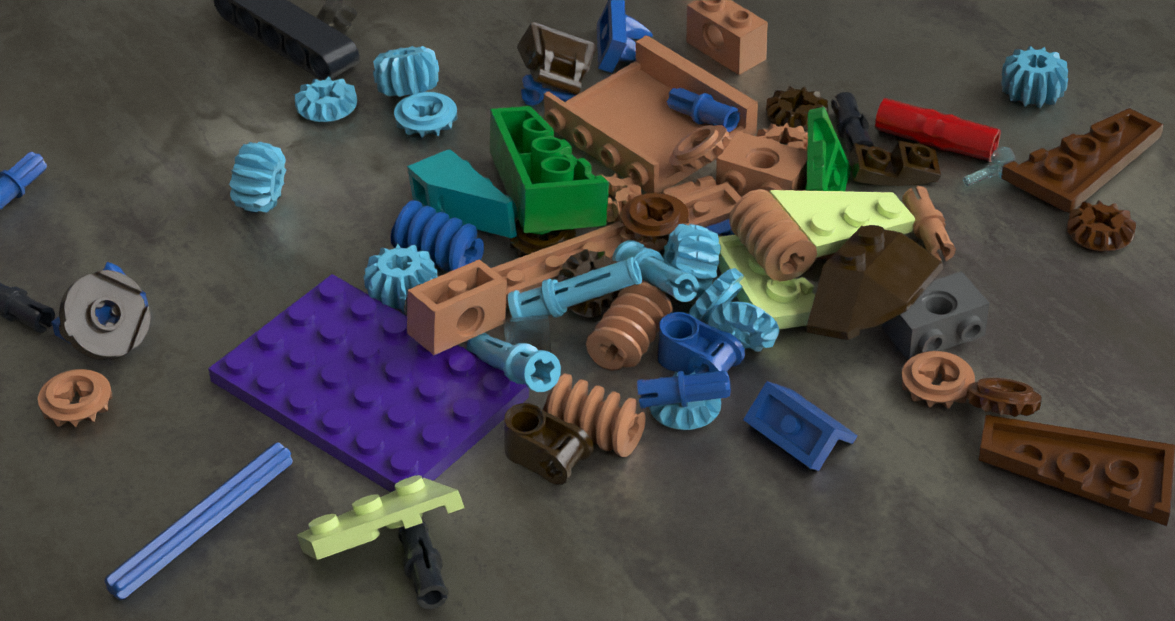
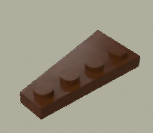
(1086, 161)
(1094, 465)

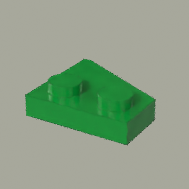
(826, 160)

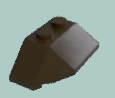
(870, 282)

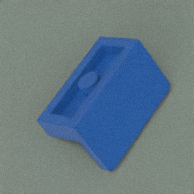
(796, 425)

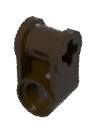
(542, 442)

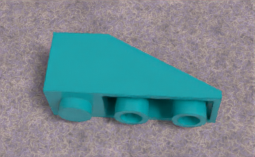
(461, 192)

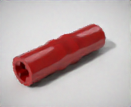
(937, 129)

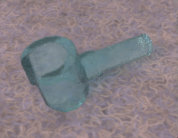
(998, 158)

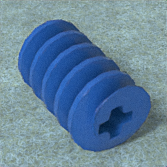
(445, 239)

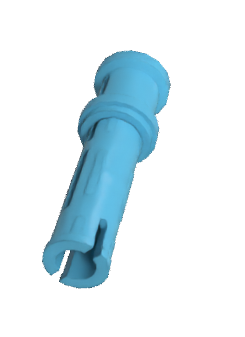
(658, 272)
(556, 296)
(519, 361)

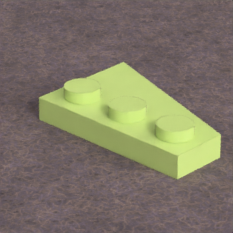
(834, 216)
(785, 301)
(394, 510)

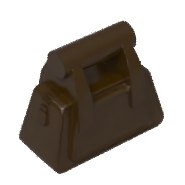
(556, 57)

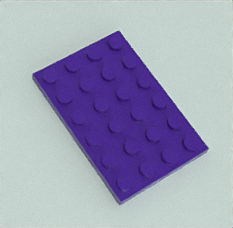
(364, 388)

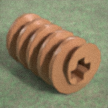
(771, 236)
(628, 326)
(602, 421)

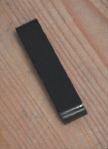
(293, 35)

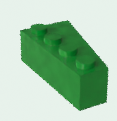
(543, 175)

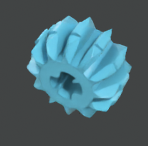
(406, 71)
(1034, 76)
(257, 177)
(694, 252)
(396, 271)

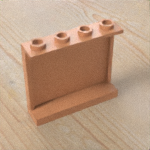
(628, 117)

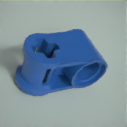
(694, 346)

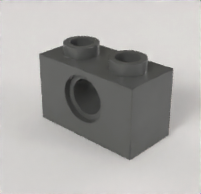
(942, 317)

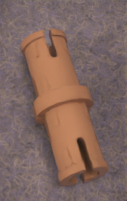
(929, 223)

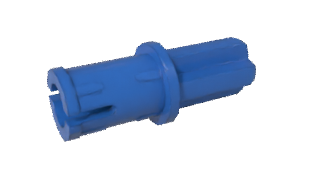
(703, 108)
(19, 177)
(683, 389)

